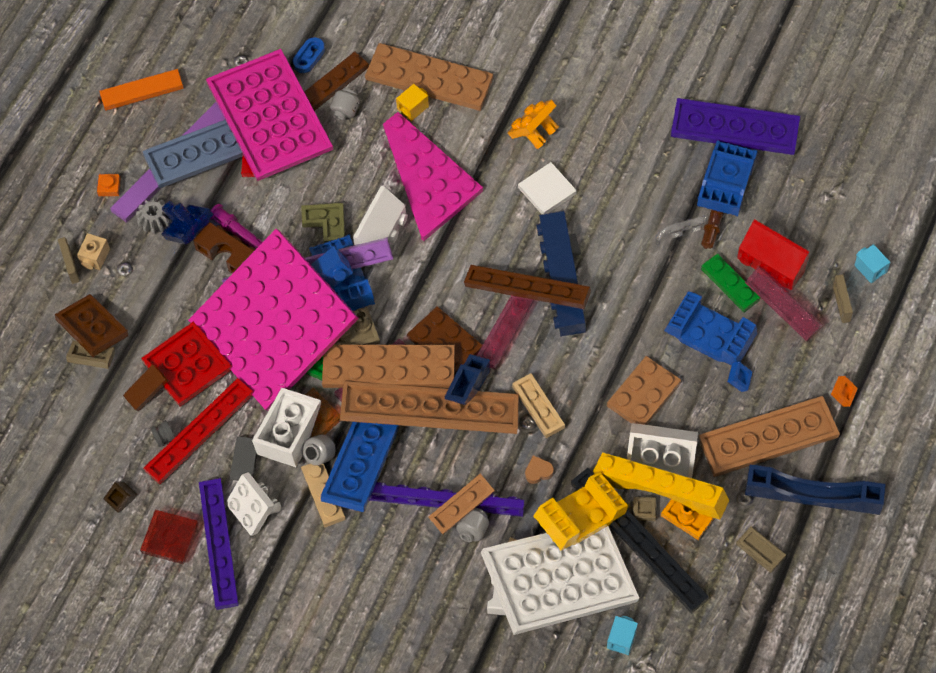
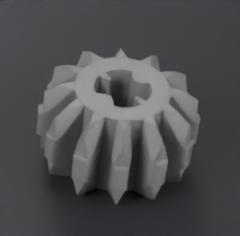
(152, 216)

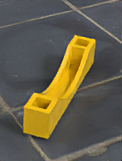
(695, 494)

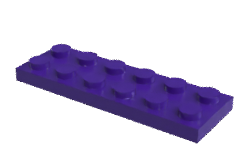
(735, 126)

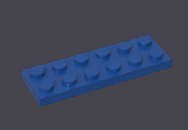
(359, 465)

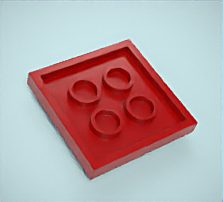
(188, 363)

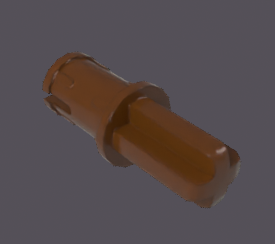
(711, 229)

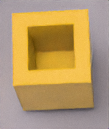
(412, 102)

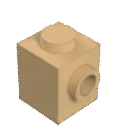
(93, 252)

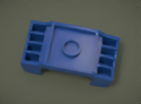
(726, 178)
(354, 289)
(711, 331)

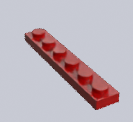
(198, 431)

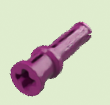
(230, 223)

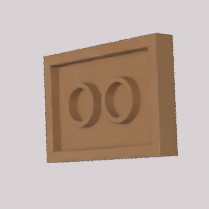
(644, 392)

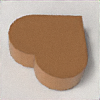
(538, 469)

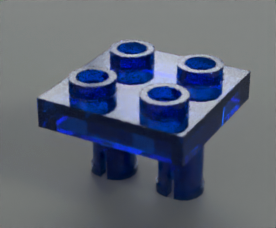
(185, 221)

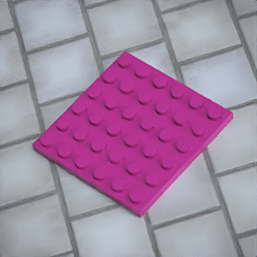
(273, 318)

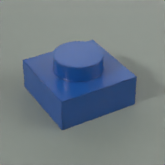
(740, 376)

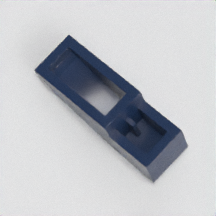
(468, 380)

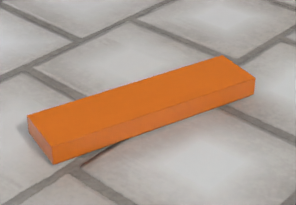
(141, 89)

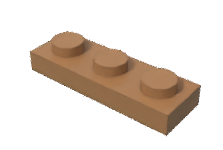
(461, 504)

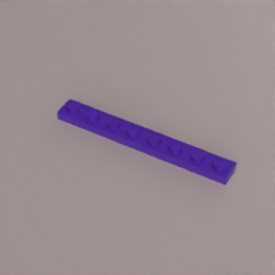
(426, 497)

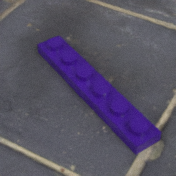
(218, 544)

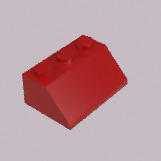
(775, 253)

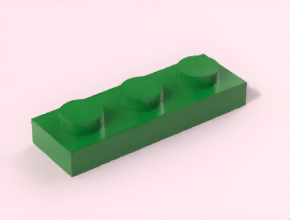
(730, 283)

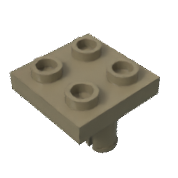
(361, 332)

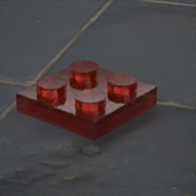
(169, 537)

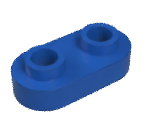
(307, 56)

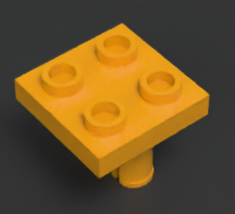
(533, 117)
(686, 519)

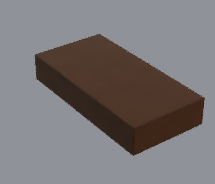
(145, 387)

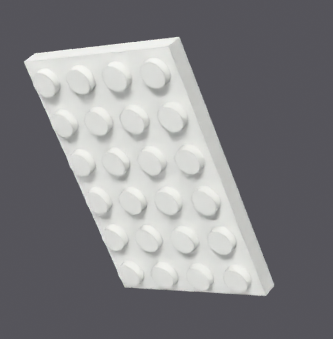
(554, 586)

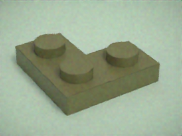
(326, 216)

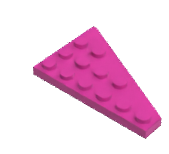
(430, 178)

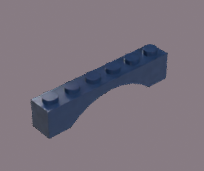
(851, 496)

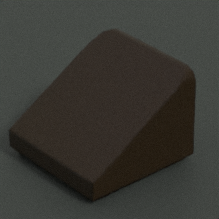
(120, 496)

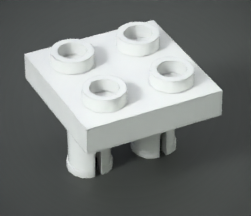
(251, 503)

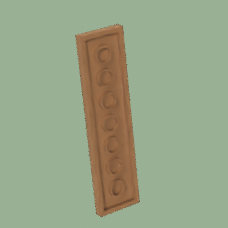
(428, 408)

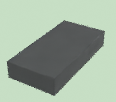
(244, 458)

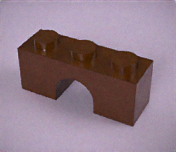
(215, 240)

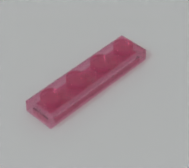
(783, 303)
(505, 329)

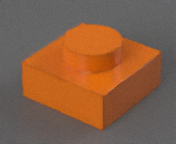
(108, 185)
(844, 391)

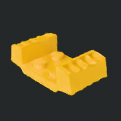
(581, 512)

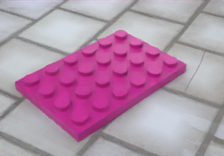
(269, 114)

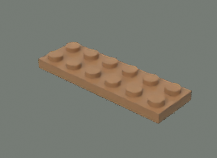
(437, 77)
(389, 364)
(768, 436)

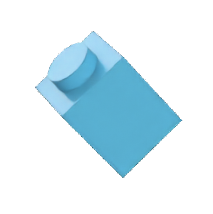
(871, 263)
(622, 634)

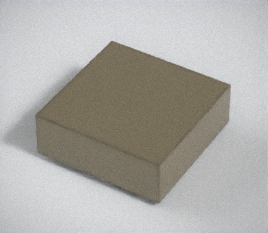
(644, 508)

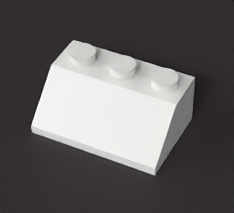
(382, 219)
(663, 448)

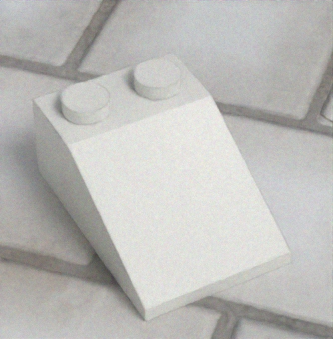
(286, 427)

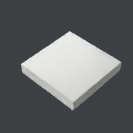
(547, 189)

